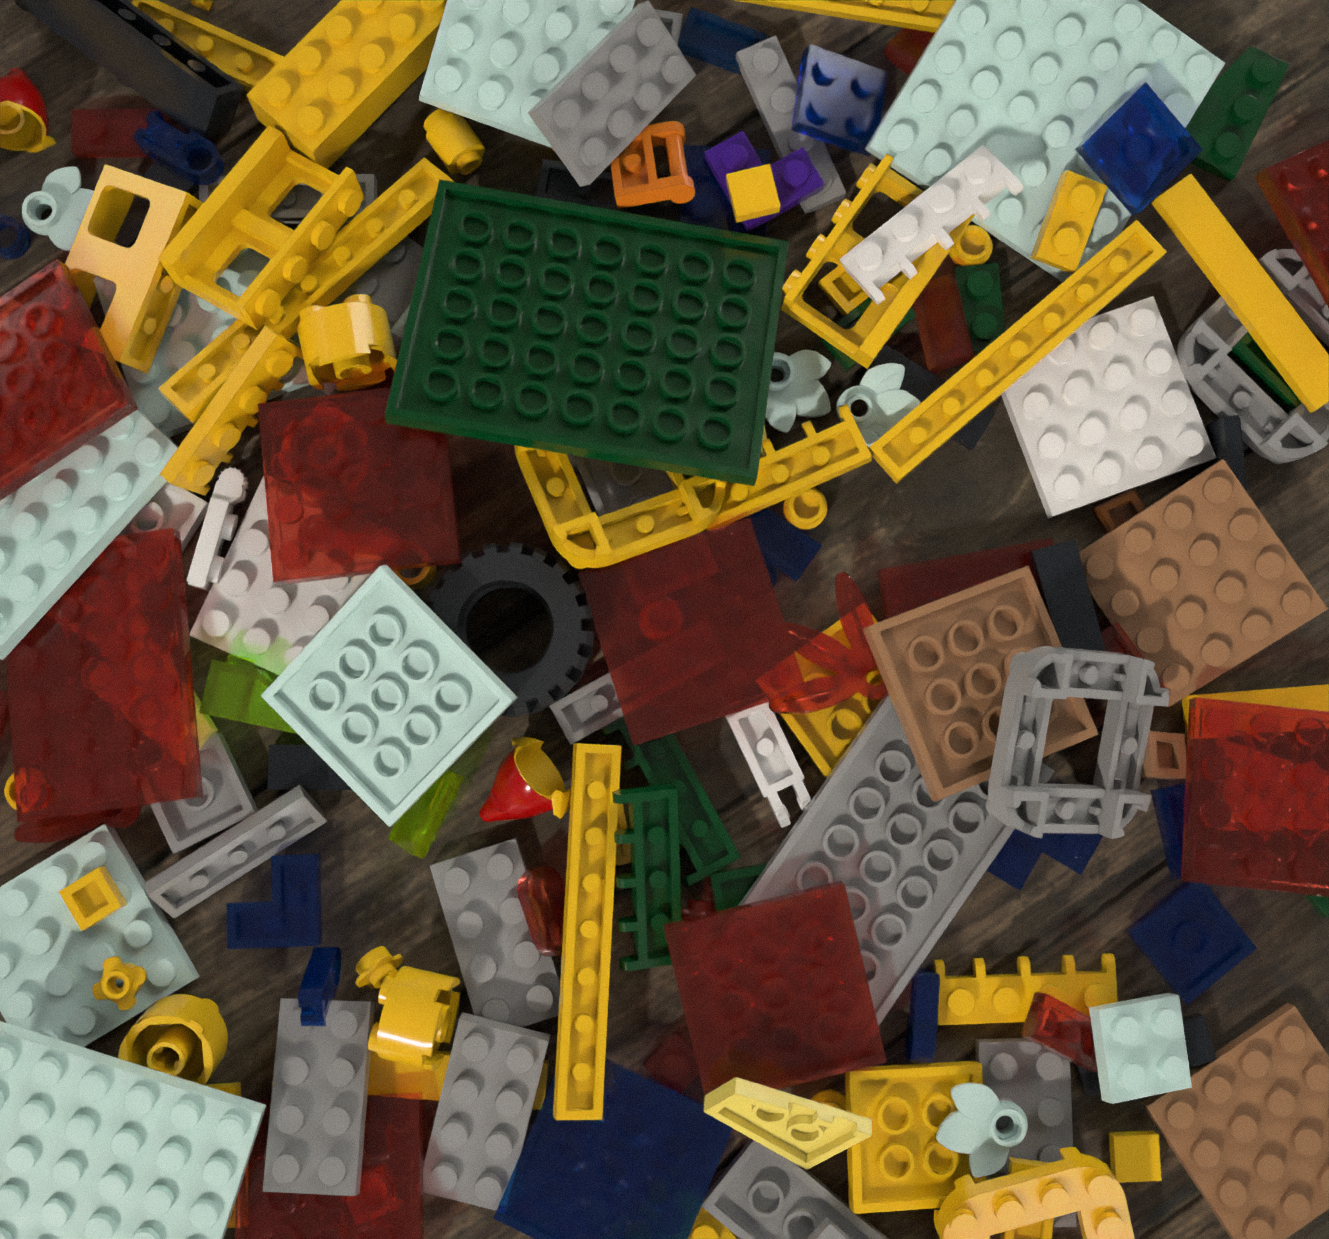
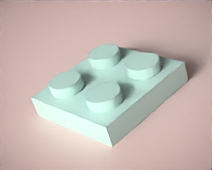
(1140, 1047)

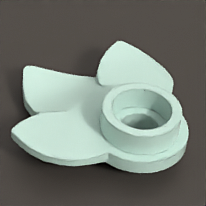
(68, 203)
(799, 390)
(883, 399)
(974, 1127)

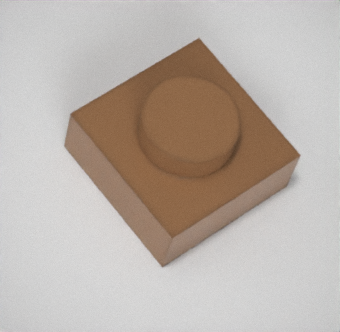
(1165, 756)

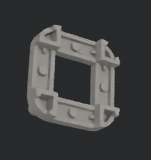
(1232, 392)
(1115, 796)

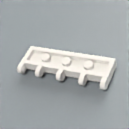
(928, 221)

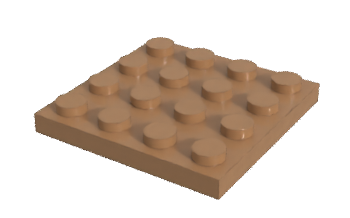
(1199, 581)
(950, 676)
(1256, 1128)

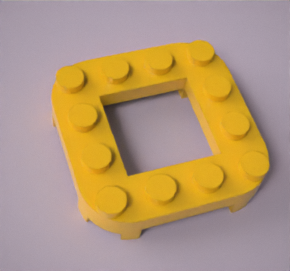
(623, 533)
(1036, 1195)

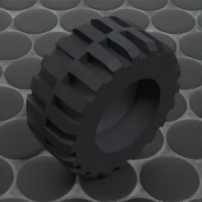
(553, 586)

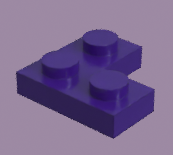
(793, 174)

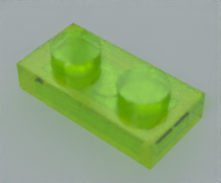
(421, 823)

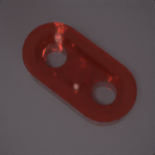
(543, 911)

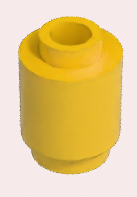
(454, 141)

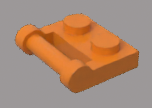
(635, 168)

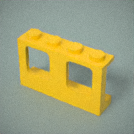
(240, 218)
(143, 287)
(878, 321)

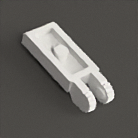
(217, 527)
(769, 757)

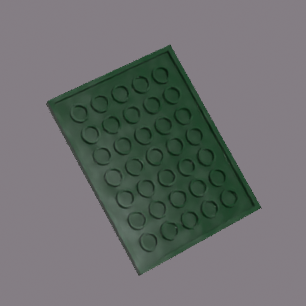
(591, 333)

